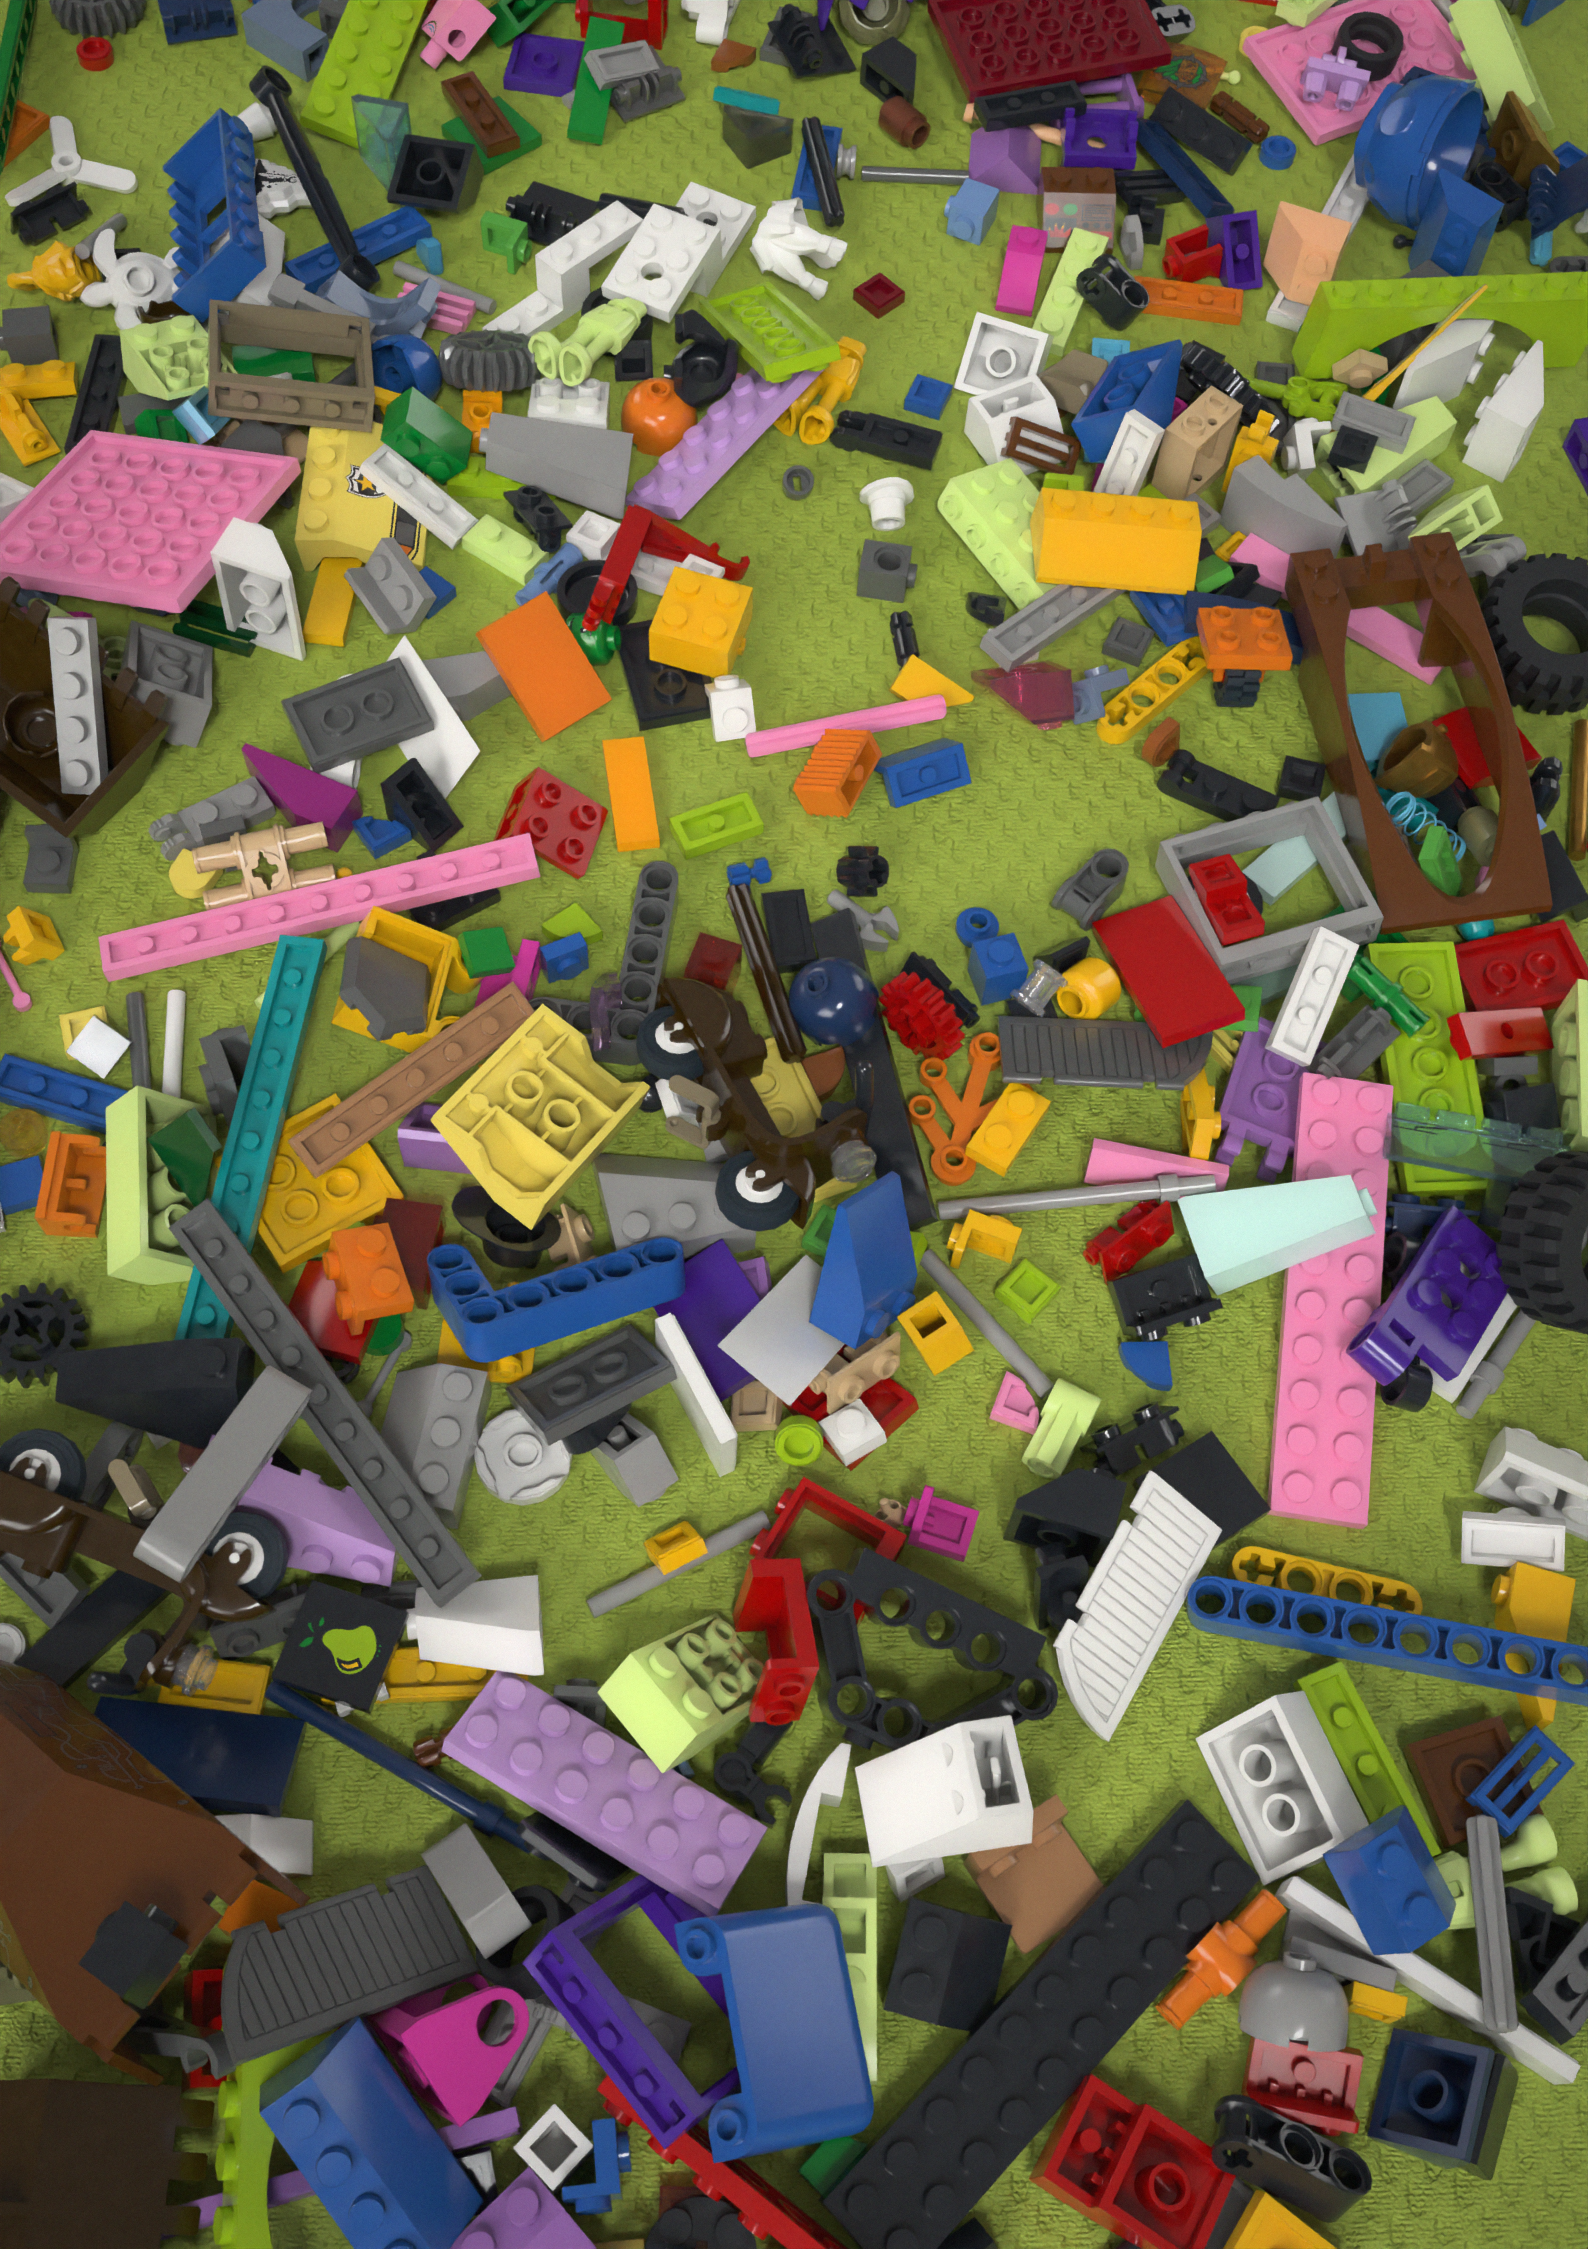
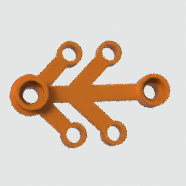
(964, 1115)

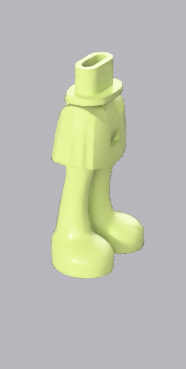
(598, 331)
(1531, 1847)

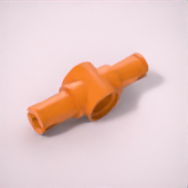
(1221, 1959)

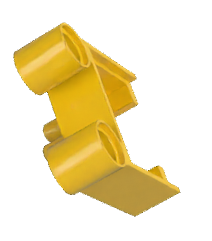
(424, 945)

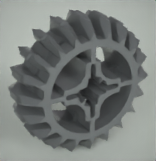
(97, 16)
(488, 361)

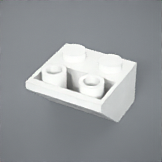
(577, 405)
(990, 417)

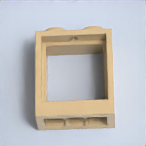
(1197, 445)

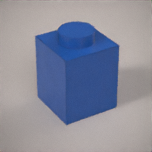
(997, 968)

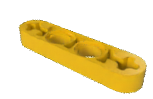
(1152, 687)
(1323, 1577)

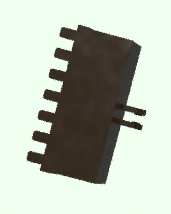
(131, 727)

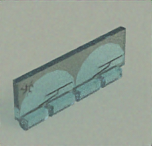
(1457, 1147)

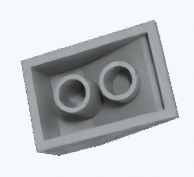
(179, 671)

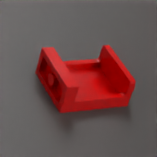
(776, 1603)

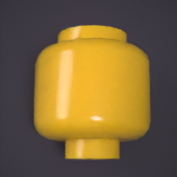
(1090, 989)

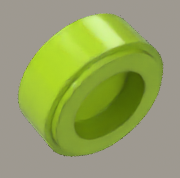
(799, 1440)

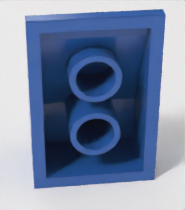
(1133, 380)
(867, 1265)

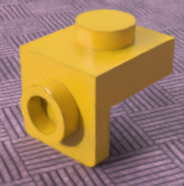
(985, 1234)

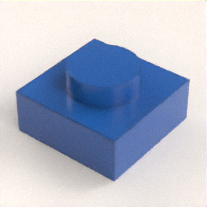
(564, 958)

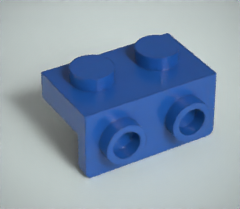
(611, 2159)

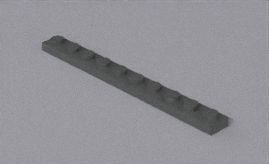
(332, 1410)

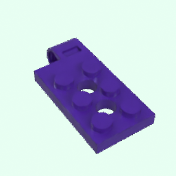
(1415, 1317)

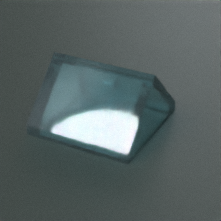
(380, 133)

